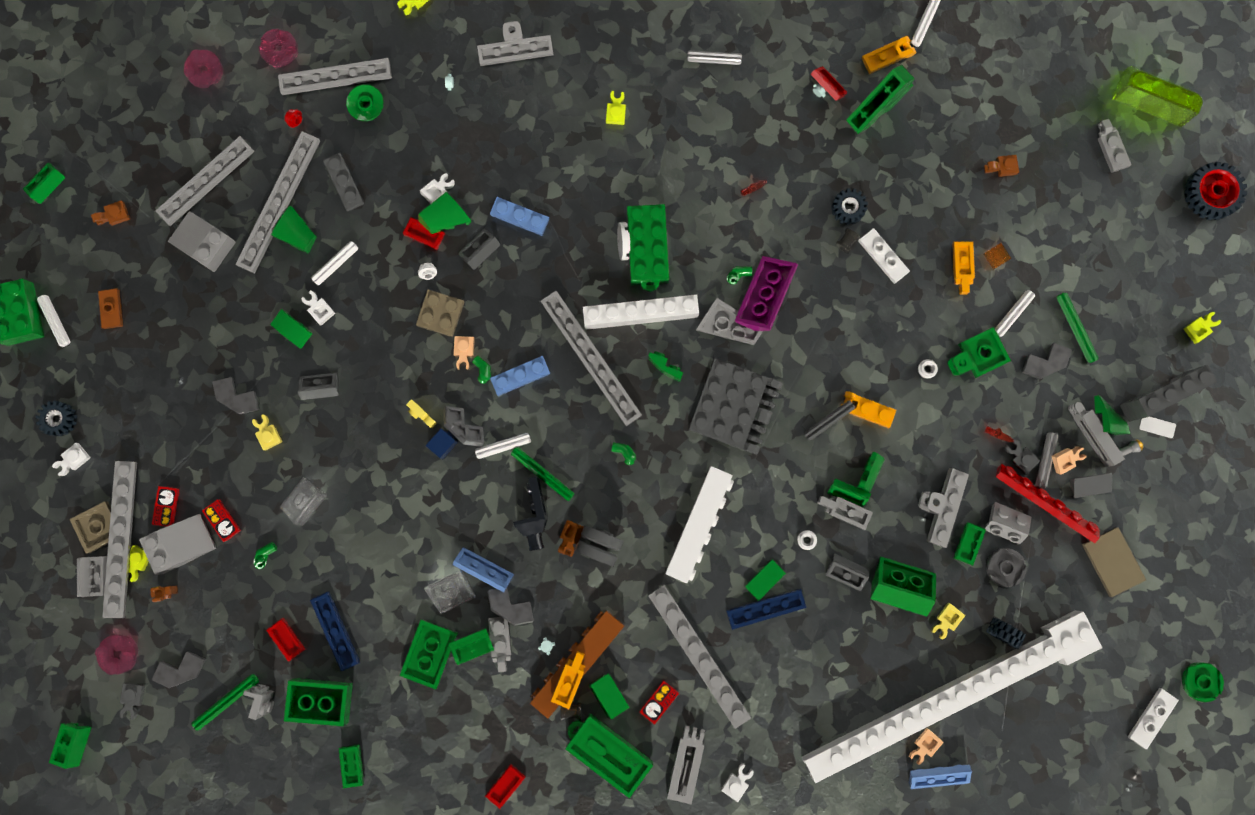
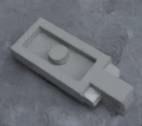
(1112, 147)
(846, 511)
(500, 639)

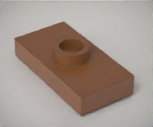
(110, 308)

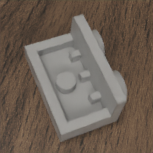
(1008, 523)
(91, 576)
(262, 701)

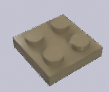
(440, 313)
(93, 527)

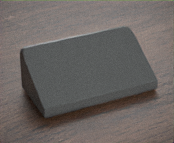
(479, 249)
(318, 386)
(1091, 485)
(848, 572)

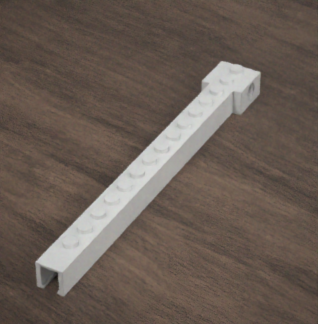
(1062, 641)

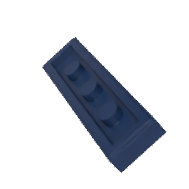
(766, 609)
(335, 631)

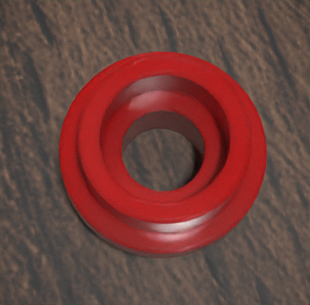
(293, 118)

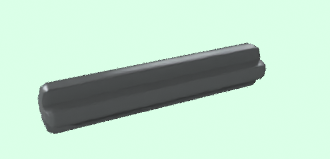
(829, 420)

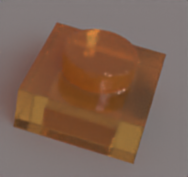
(997, 256)

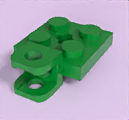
(973, 360)

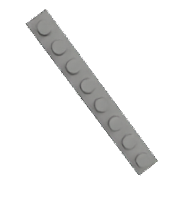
(277, 202)
(591, 358)
(119, 540)
(699, 656)

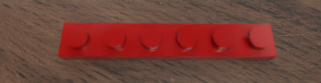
(1049, 504)

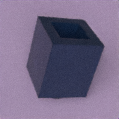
(442, 443)

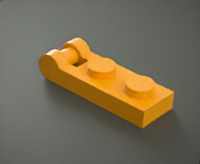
(888, 55)
(871, 410)

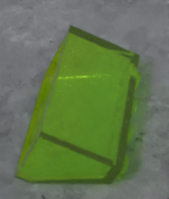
(1157, 96)

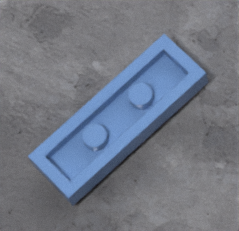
(519, 216)
(520, 376)
(483, 569)
(940, 776)

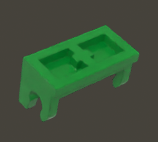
(471, 646)
(608, 696)
(69, 745)

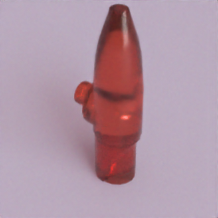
(753, 187)
(997, 433)

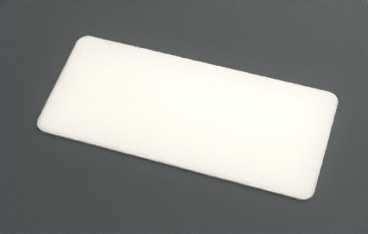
(1158, 426)

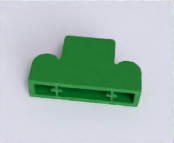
(881, 99)

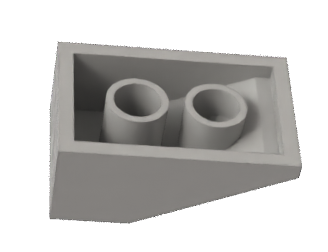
(202, 241)
(177, 544)

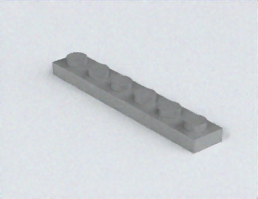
(334, 76)
(204, 181)

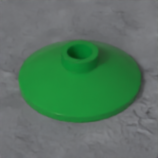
(361, 95)

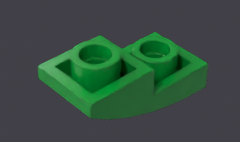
(291, 329)
(659, 361)

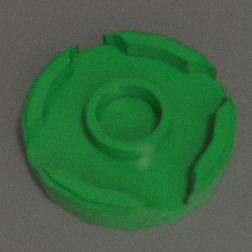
(1202, 682)

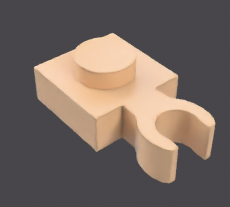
(463, 348)
(1065, 459)
(927, 744)

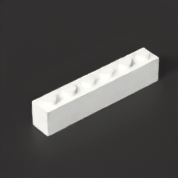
(641, 312)
(698, 525)

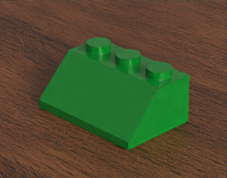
(904, 586)

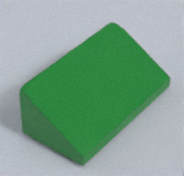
(44, 183)

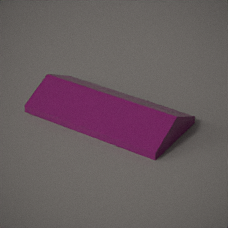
(766, 294)

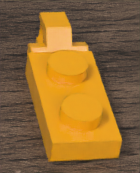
(963, 265)
(569, 681)

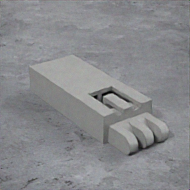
(1093, 431)
(686, 771)

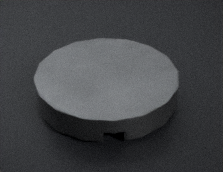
(1006, 567)

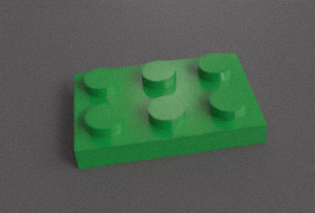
(428, 654)

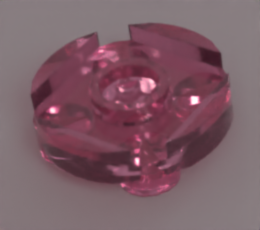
(287, 52)
(196, 61)
(127, 657)

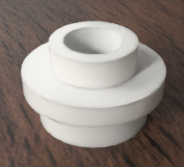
(427, 271)
(933, 368)
(813, 540)

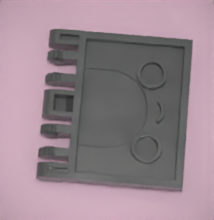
(732, 404)

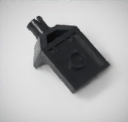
(535, 526)

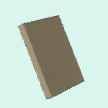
(1114, 562)

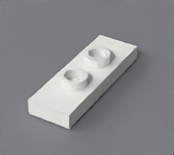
(884, 256)
(1153, 718)

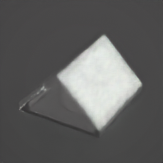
(302, 502)
(450, 591)

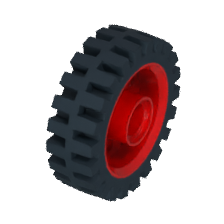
(1228, 186)

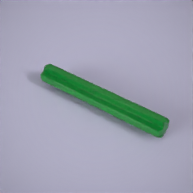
(1077, 327)
(543, 474)
(224, 702)

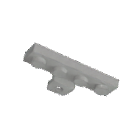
(514, 47)
(944, 506)

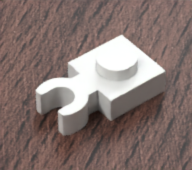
(435, 189)
(319, 309)
(73, 459)
(736, 785)

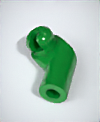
(737, 272)
(484, 369)
(626, 451)
(262, 555)

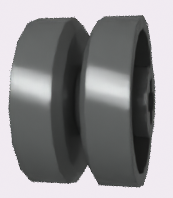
(599, 545)

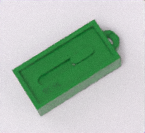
(648, 246)
(608, 754)

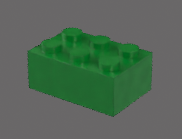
(19, 313)
(318, 702)

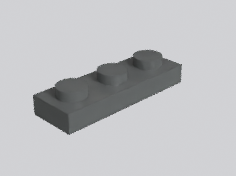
(343, 182)

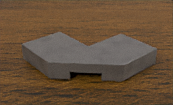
(1056, 360)
(226, 394)
(464, 433)
(514, 614)
(171, 676)

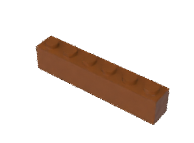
(592, 645)

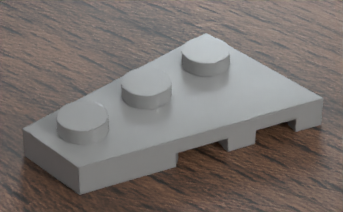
(721, 322)

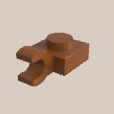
(1003, 165)
(114, 213)
(570, 535)
(162, 593)

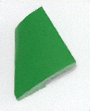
(443, 214)
(294, 231)
(1112, 421)
(871, 471)

